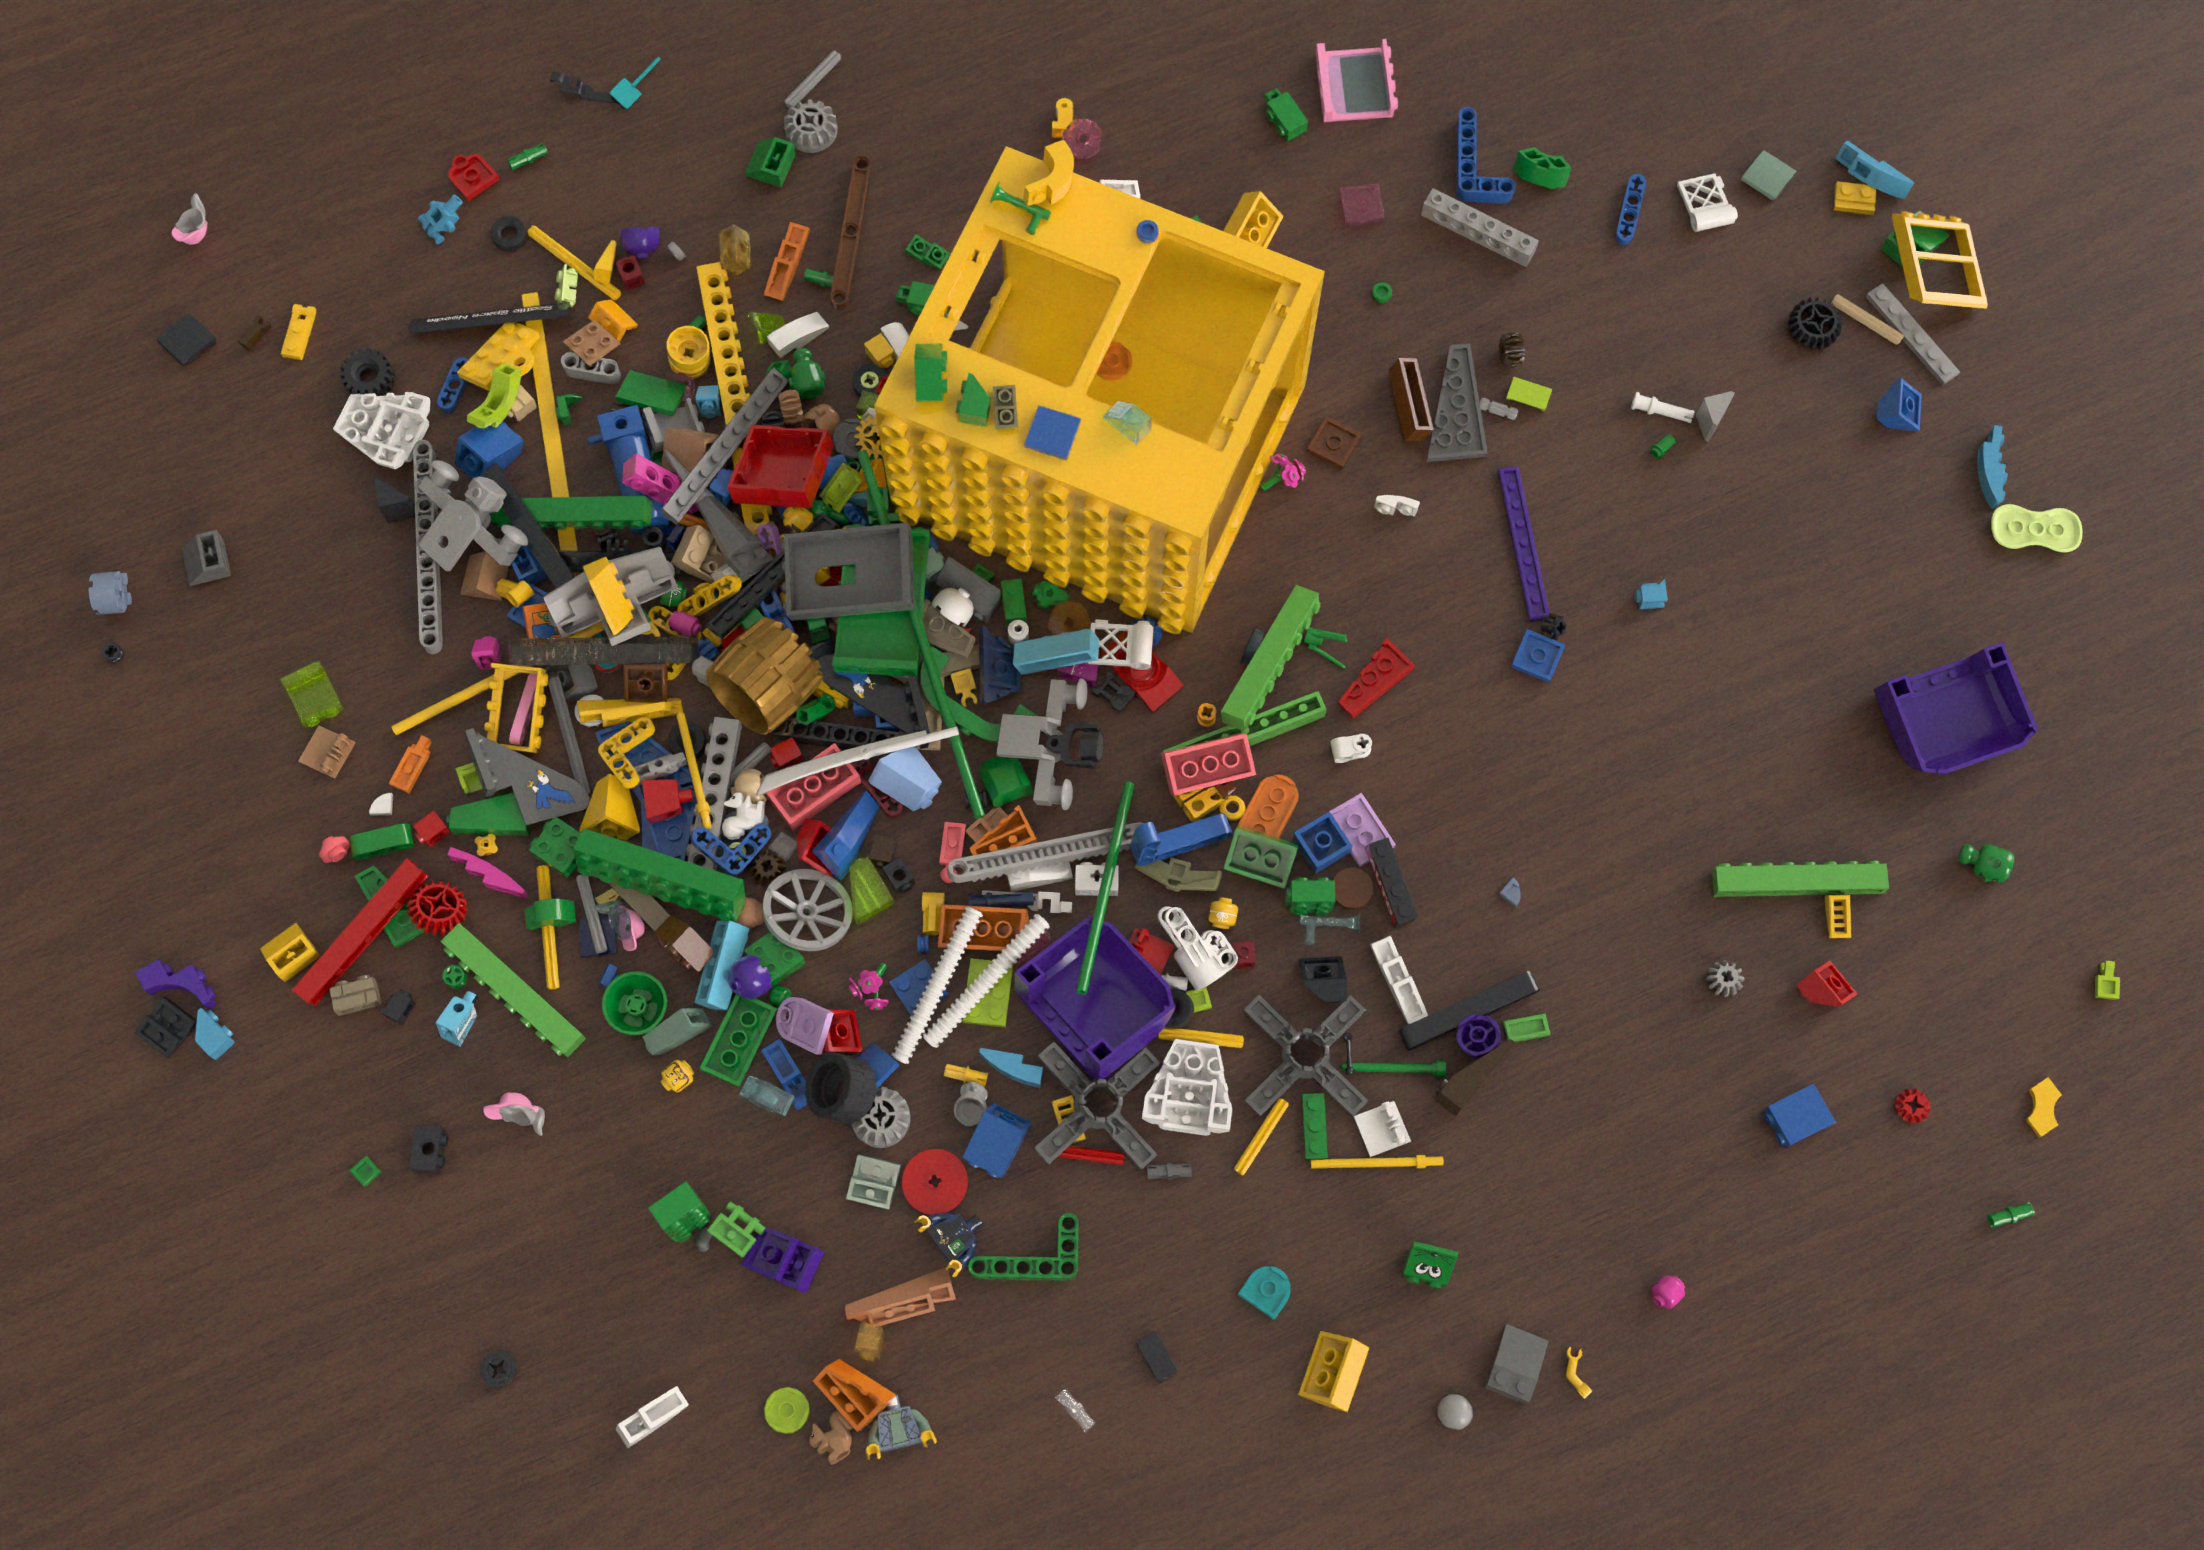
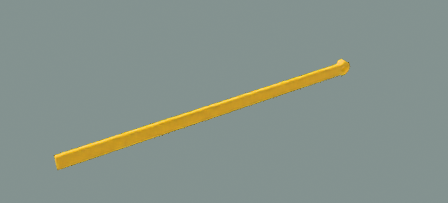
(549, 421)

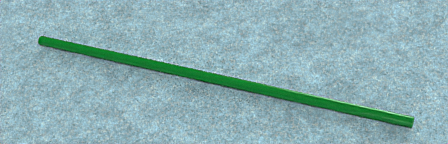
(927, 653)

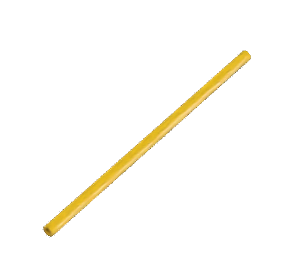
(474, 690)

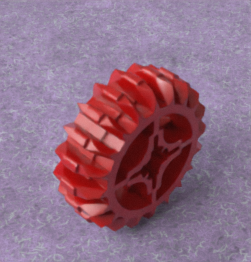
(429, 899)

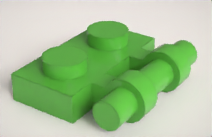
(731, 1234)

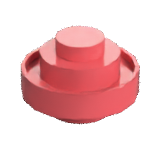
(334, 849)

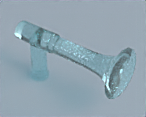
(1312, 921)

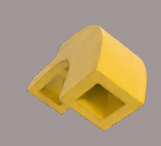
(1055, 186)

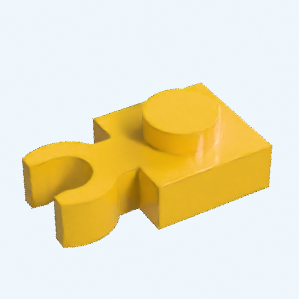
(964, 684)

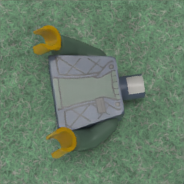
(898, 1429)

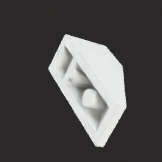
(1039, 877)

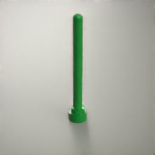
(1436, 1068)

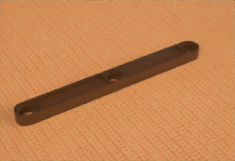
(849, 243)

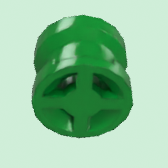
(450, 975)

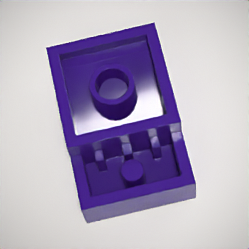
(783, 1259)

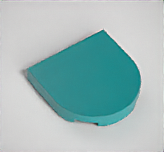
(1267, 1290)

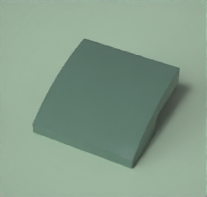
(1768, 175)
(873, 1181)

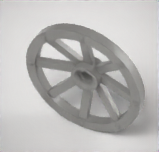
(807, 907)

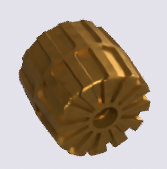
(764, 676)

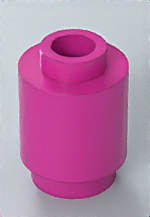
(685, 624)

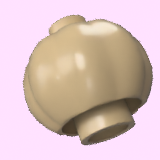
(748, 784)

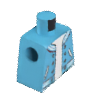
(457, 1018)

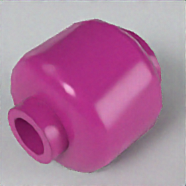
(1668, 1291)

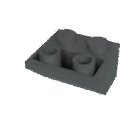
(206, 558)

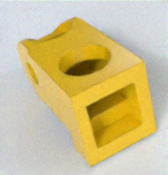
(1064, 113)

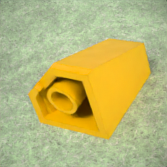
(611, 810)

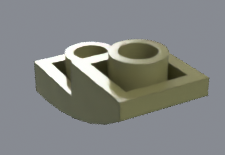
(1005, 407)

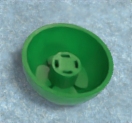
(629, 993)

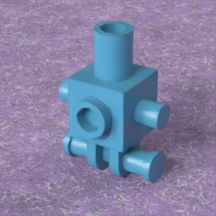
(440, 218)

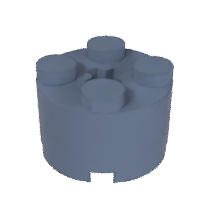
(109, 592)

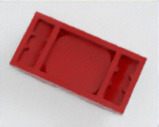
(1152, 685)

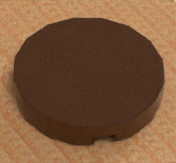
(1353, 888)

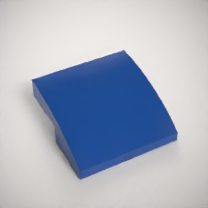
(880, 1062)

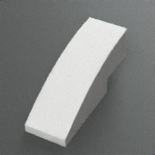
(797, 333)
(651, 1416)

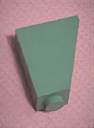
(677, 1030)

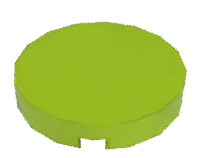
(787, 1410)

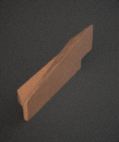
(904, 1300)

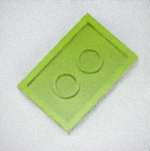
(992, 1008)

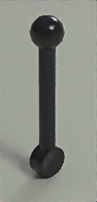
(1348, 1038)

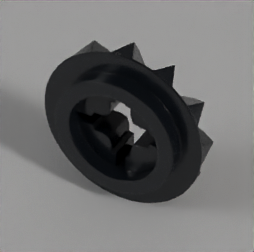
(488, 1373)

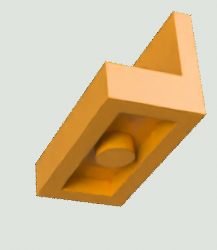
(612, 318)

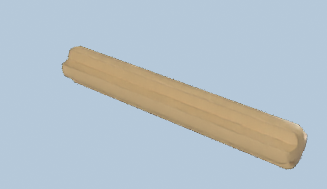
(1867, 319)

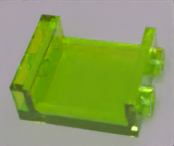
(312, 694)

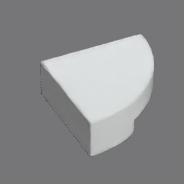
(382, 805)

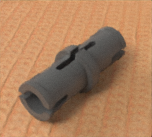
(1169, 1171)

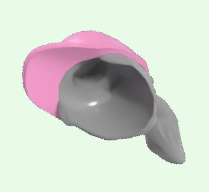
(192, 223)
(517, 1109)

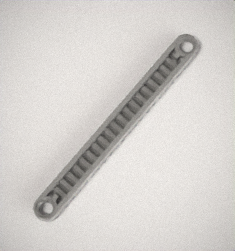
(1038, 854)

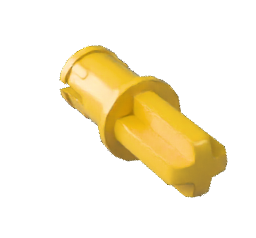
(965, 1074)

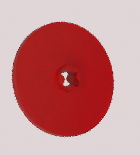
(944, 1167)

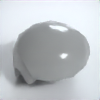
(1455, 1411)

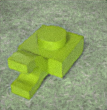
(2106, 984)

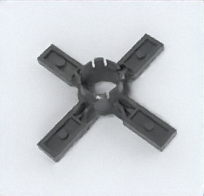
(1289, 1071)
(1082, 1118)

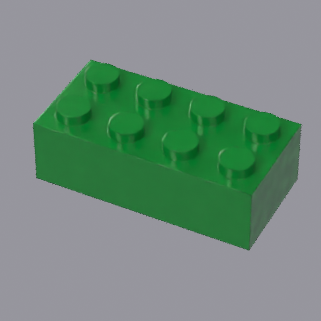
(681, 1213)

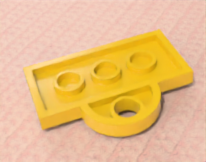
(509, 346)

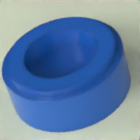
(1147, 231)

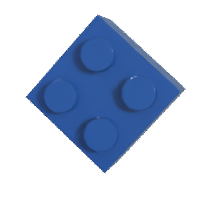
(1322, 842)

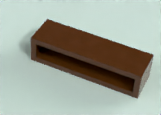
(1410, 399)

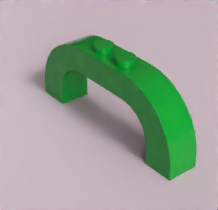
(965, 719)

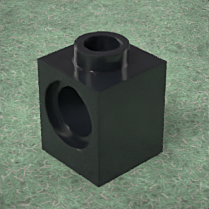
(894, 868)

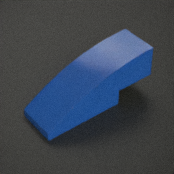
(786, 1072)

